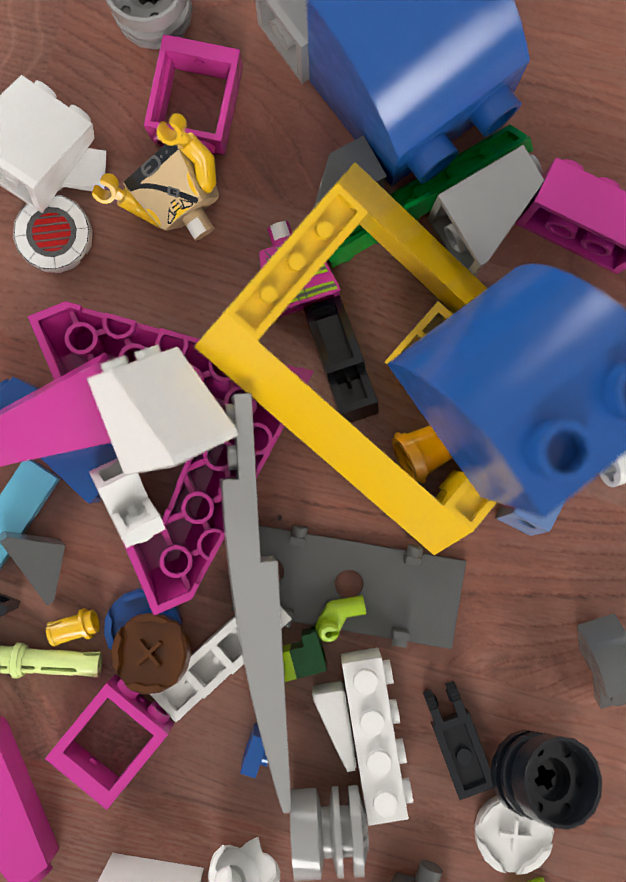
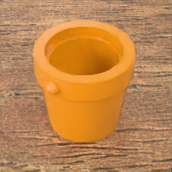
(420, 452)

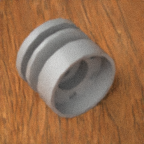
(148, 20)
(327, 833)

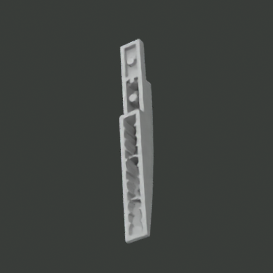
(255, 596)

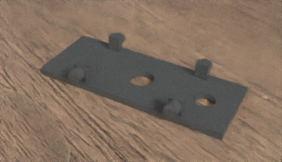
(404, 591)

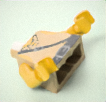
(171, 185)

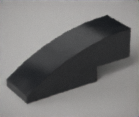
(341, 359)

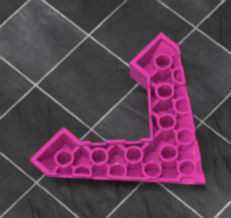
(179, 556)

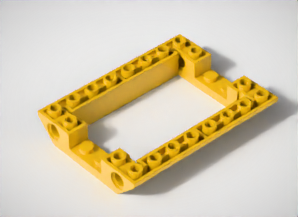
(236, 352)

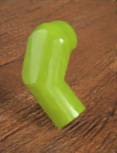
(334, 615)

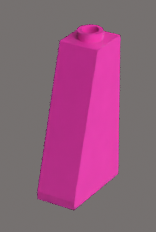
(54, 418)
(25, 832)

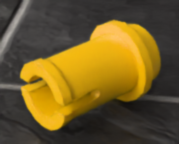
(82, 624)

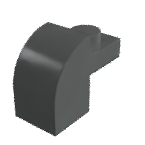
(604, 650)

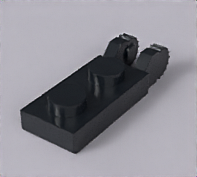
(460, 745)

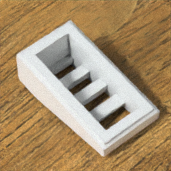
(333, 709)

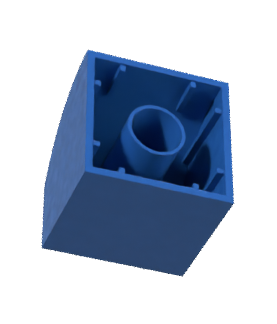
(416, 74)
(526, 386)

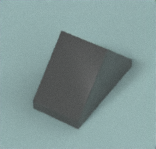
(38, 559)

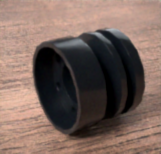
(547, 778)

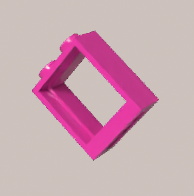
(200, 59)
(89, 772)

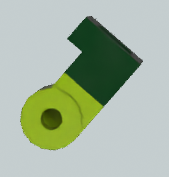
(304, 656)

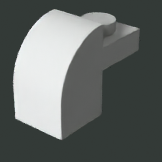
(127, 503)

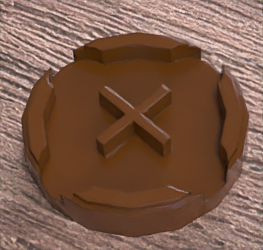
(151, 653)

